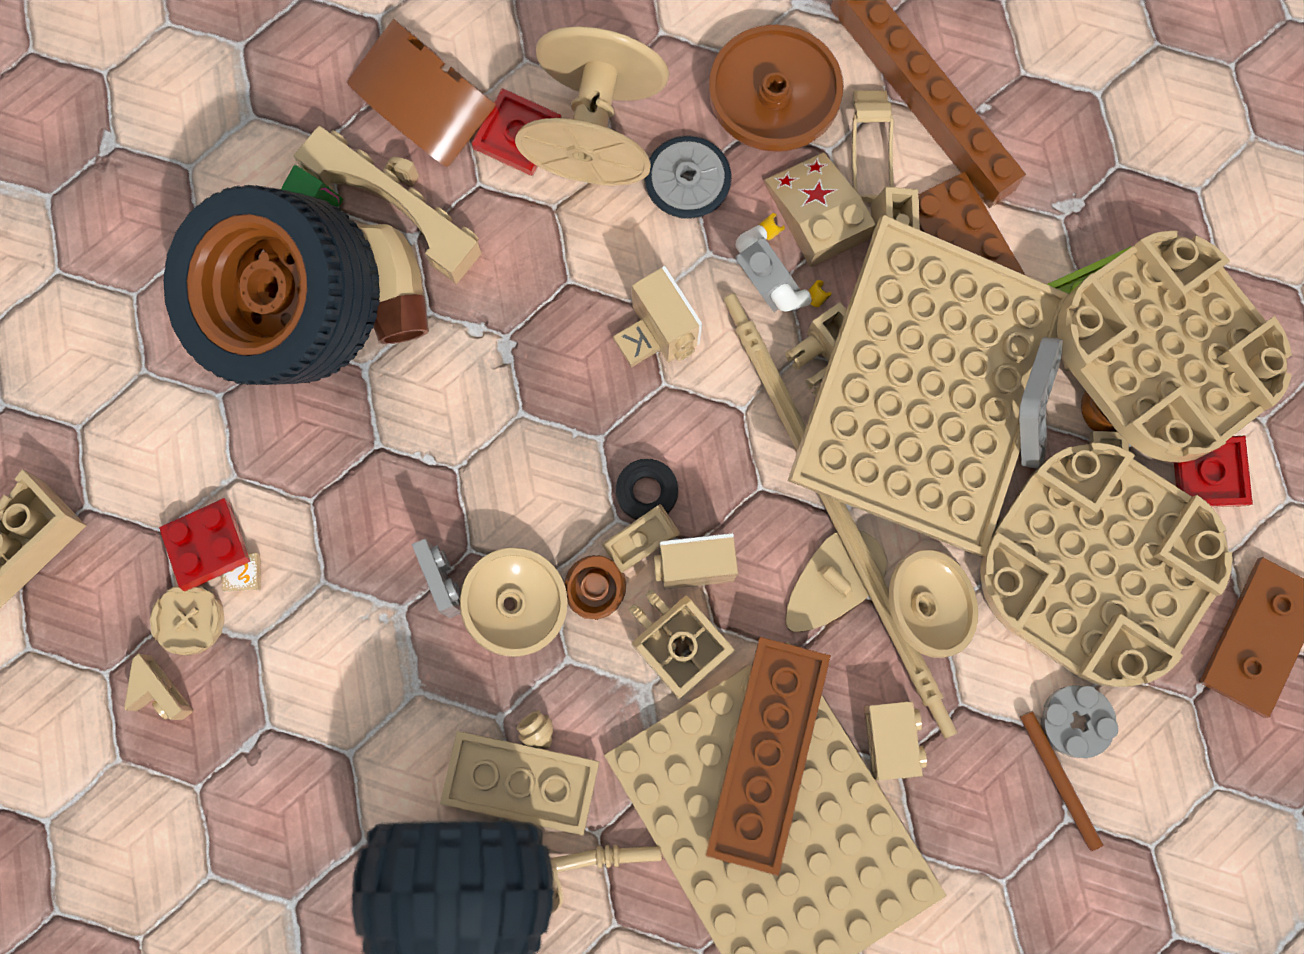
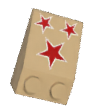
(820, 209)

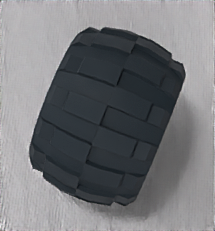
(452, 888)

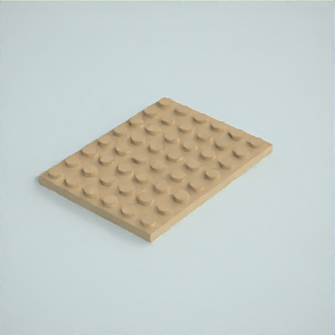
(927, 387)
(846, 860)

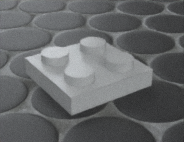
(434, 567)

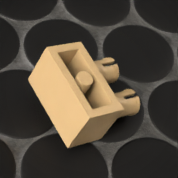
(821, 340)

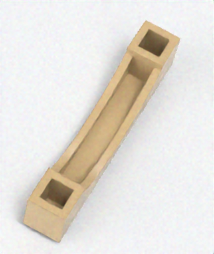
(332, 161)

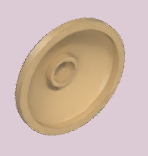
(537, 596)
(933, 604)

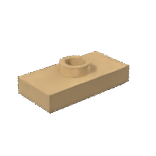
(640, 538)

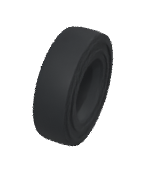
(641, 469)

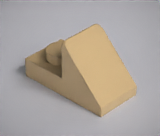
(150, 682)

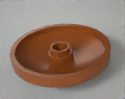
(775, 87)

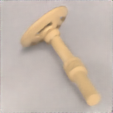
(599, 856)

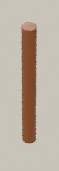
(1061, 781)

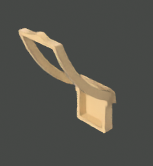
(872, 107)

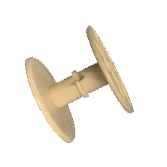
(602, 69)

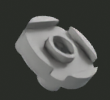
(1100, 723)

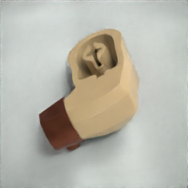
(401, 303)

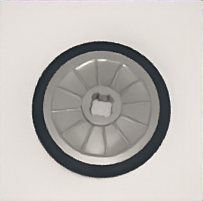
(678, 195)

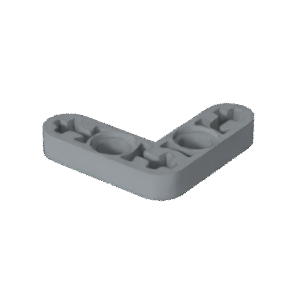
(1034, 402)

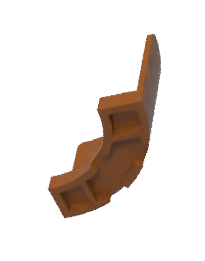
(418, 96)

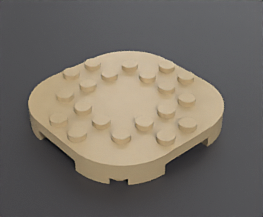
(1173, 347)
(1105, 565)

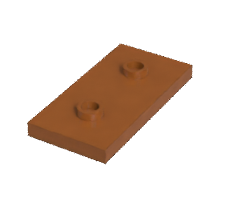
(1259, 639)

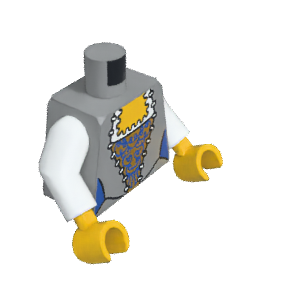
(770, 274)

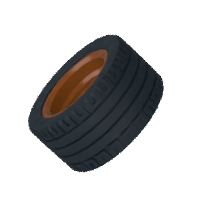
(309, 286)

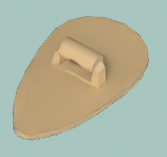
(830, 584)

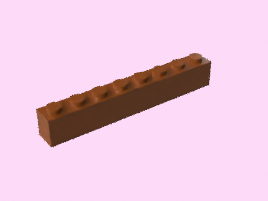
(931, 97)

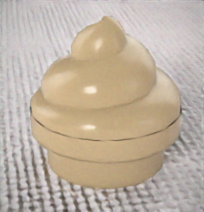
(536, 730)

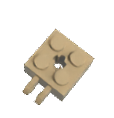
(680, 622)

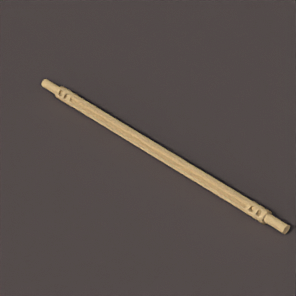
(841, 518)

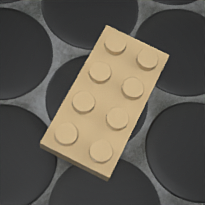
(520, 782)

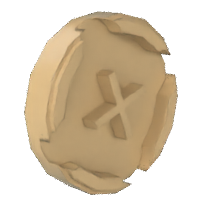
(187, 620)

